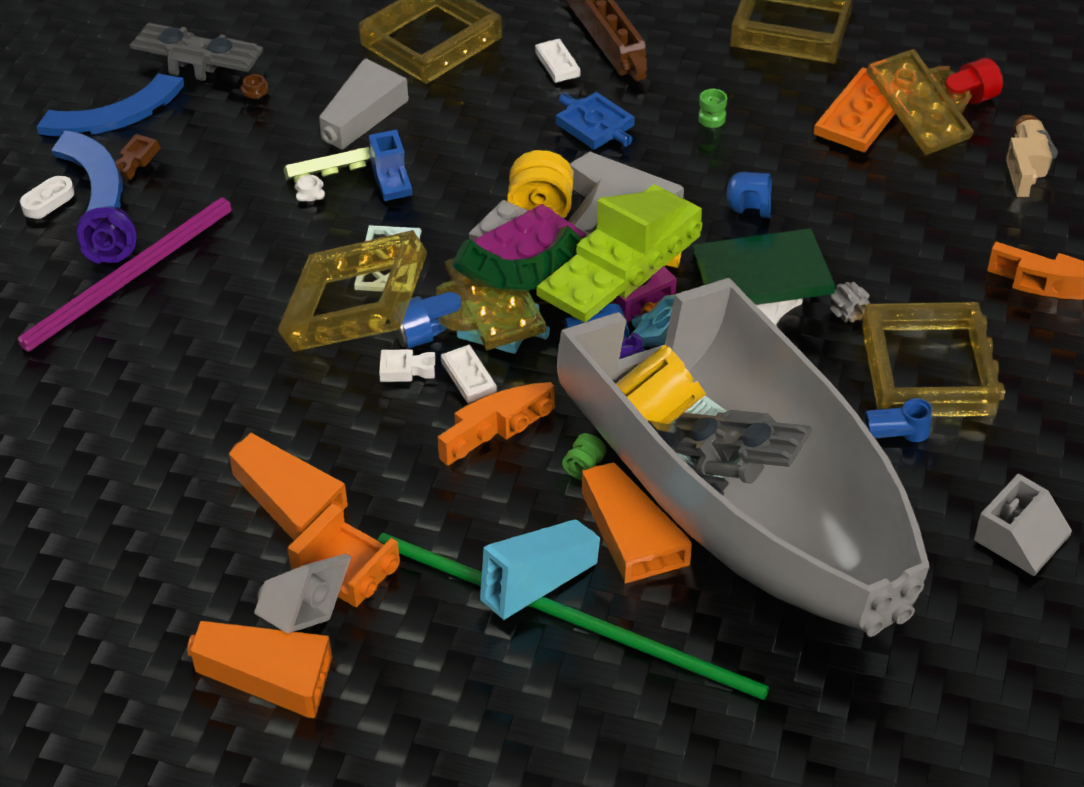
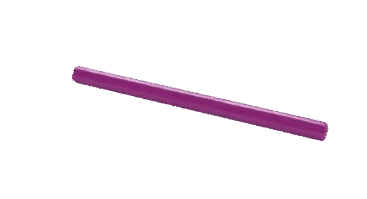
(123, 275)

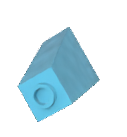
(535, 564)

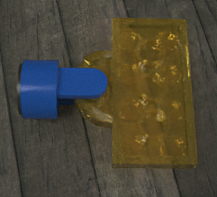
(469, 306)

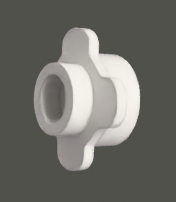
(309, 188)

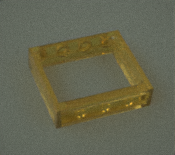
(483, 31)
(791, 40)
(398, 252)
(930, 316)

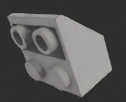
(1023, 525)

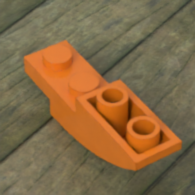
(1039, 274)
(499, 413)

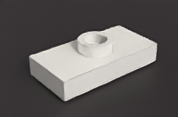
(557, 60)
(468, 373)

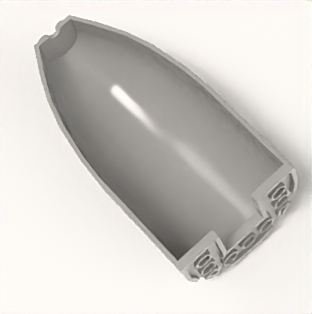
(814, 534)

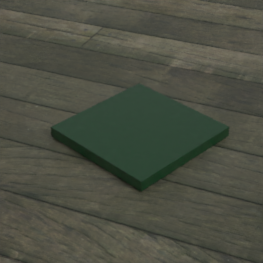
(768, 266)

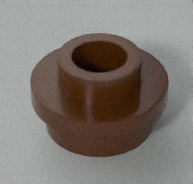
(254, 86)

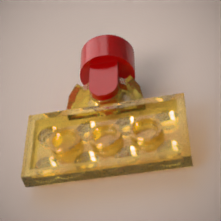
(934, 98)

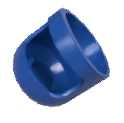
(750, 191)

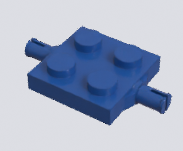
(595, 120)

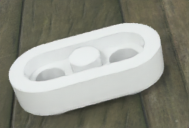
(47, 197)

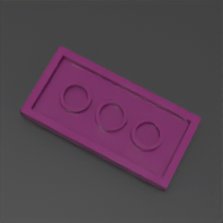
(525, 234)

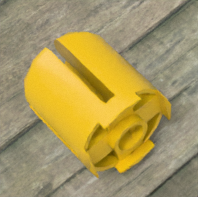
(661, 387)

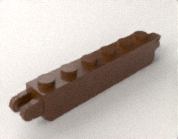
(613, 35)

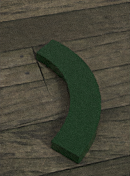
(516, 274)

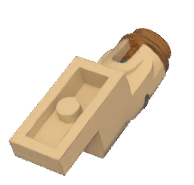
(1029, 154)

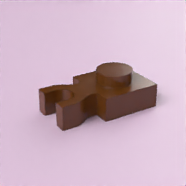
(136, 153)

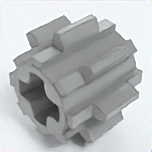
(849, 302)

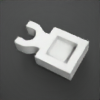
(401, 365)

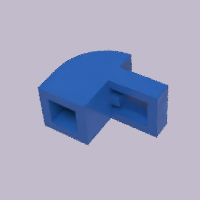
(388, 165)

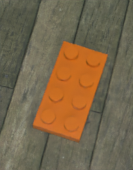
(856, 114)

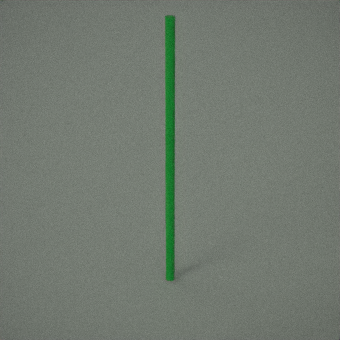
(592, 623)

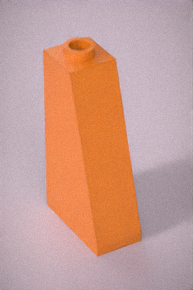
(284, 484)
(632, 525)
(264, 663)

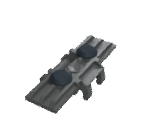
(203, 53)
(752, 433)

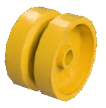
(541, 179)

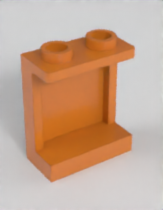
(333, 537)

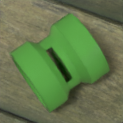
(712, 109)
(586, 453)

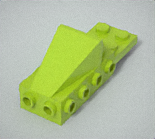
(630, 244)

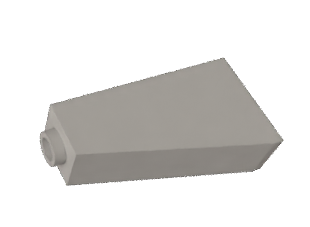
(362, 103)
(628, 180)

